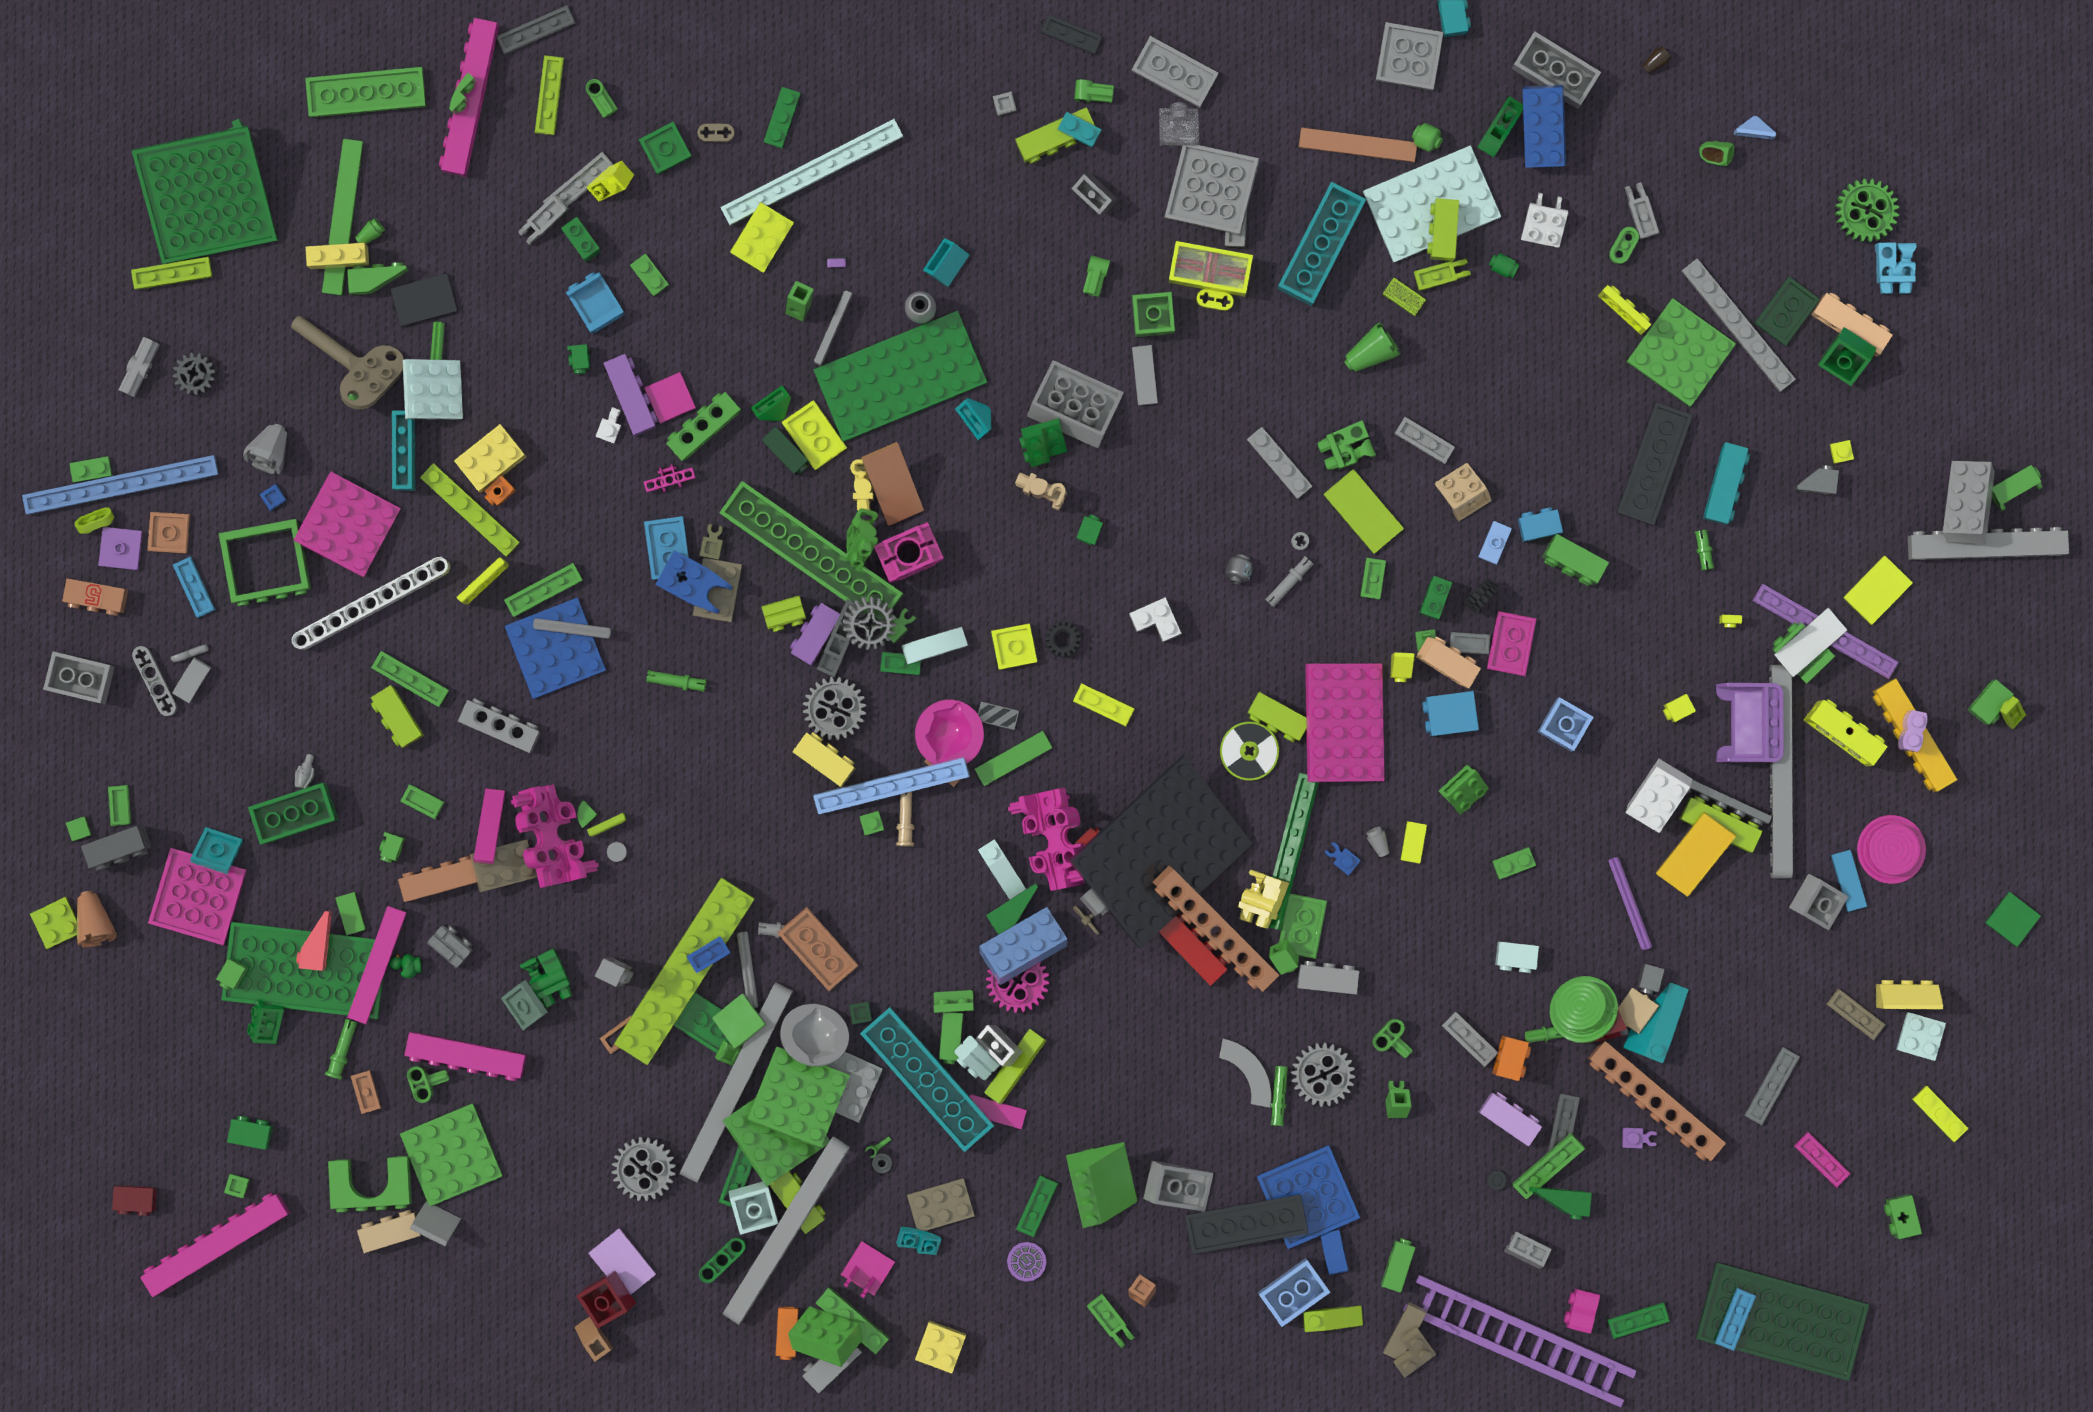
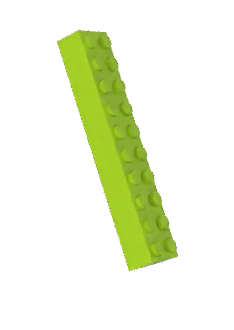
(678, 978)

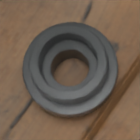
(886, 1158)

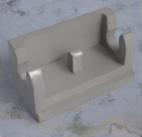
(1528, 1250)

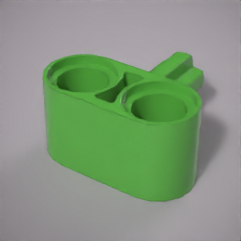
(1392, 1039)
(427, 1082)

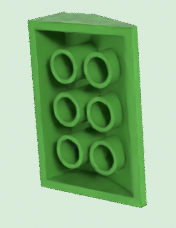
(1101, 1183)

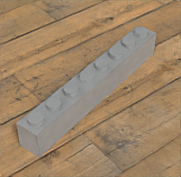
(1997, 545)

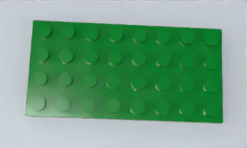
(900, 376)
(279, 981)

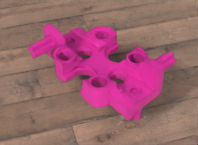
(1040, 810)
(565, 864)

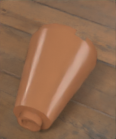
(92, 921)

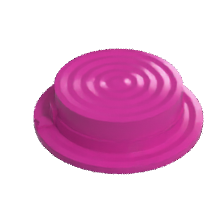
(949, 732)
(1891, 849)

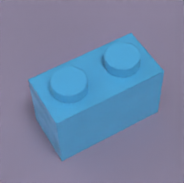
(1539, 525)

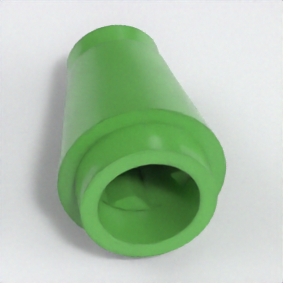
(371, 231)

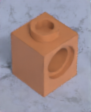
(1142, 1290)

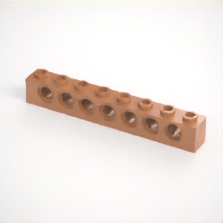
(1265, 973)
(1712, 1144)

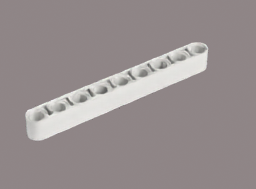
(361, 603)

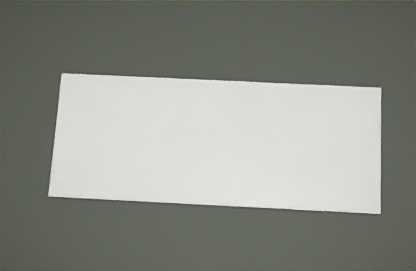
(1810, 642)

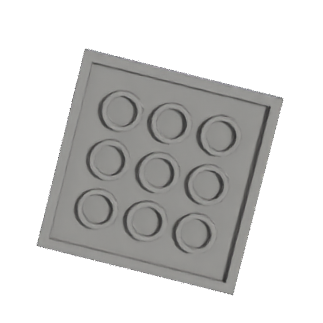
(1212, 188)

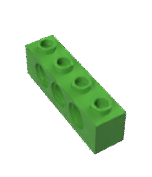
(684, 450)

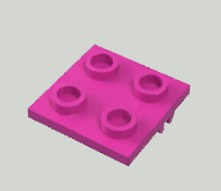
(867, 1268)

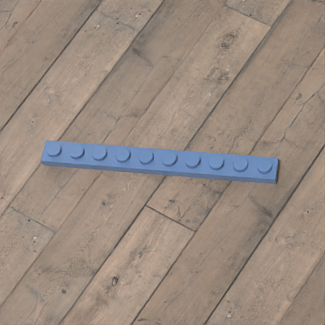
(120, 485)

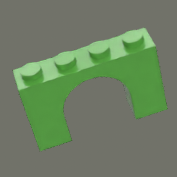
(345, 1196)

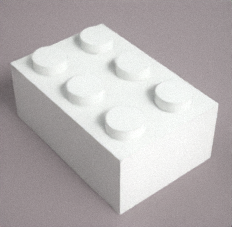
(1659, 795)

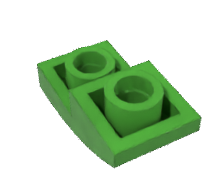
(458, 100)

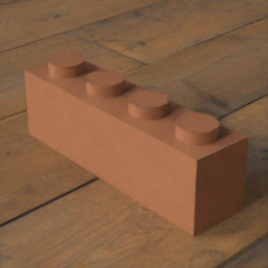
(437, 880)

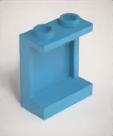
(595, 302)
(1450, 713)

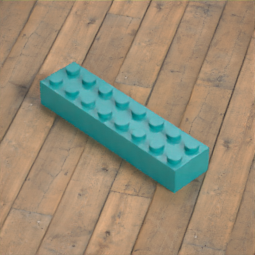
(927, 1079)

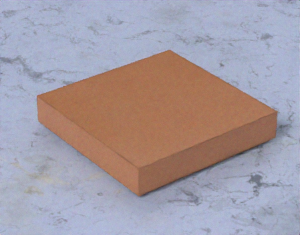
(168, 532)

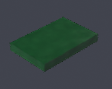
(1787, 311)

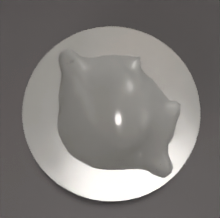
(814, 1035)

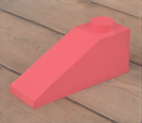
(315, 949)

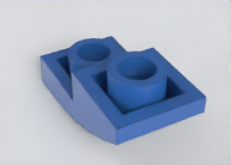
(1334, 1252)

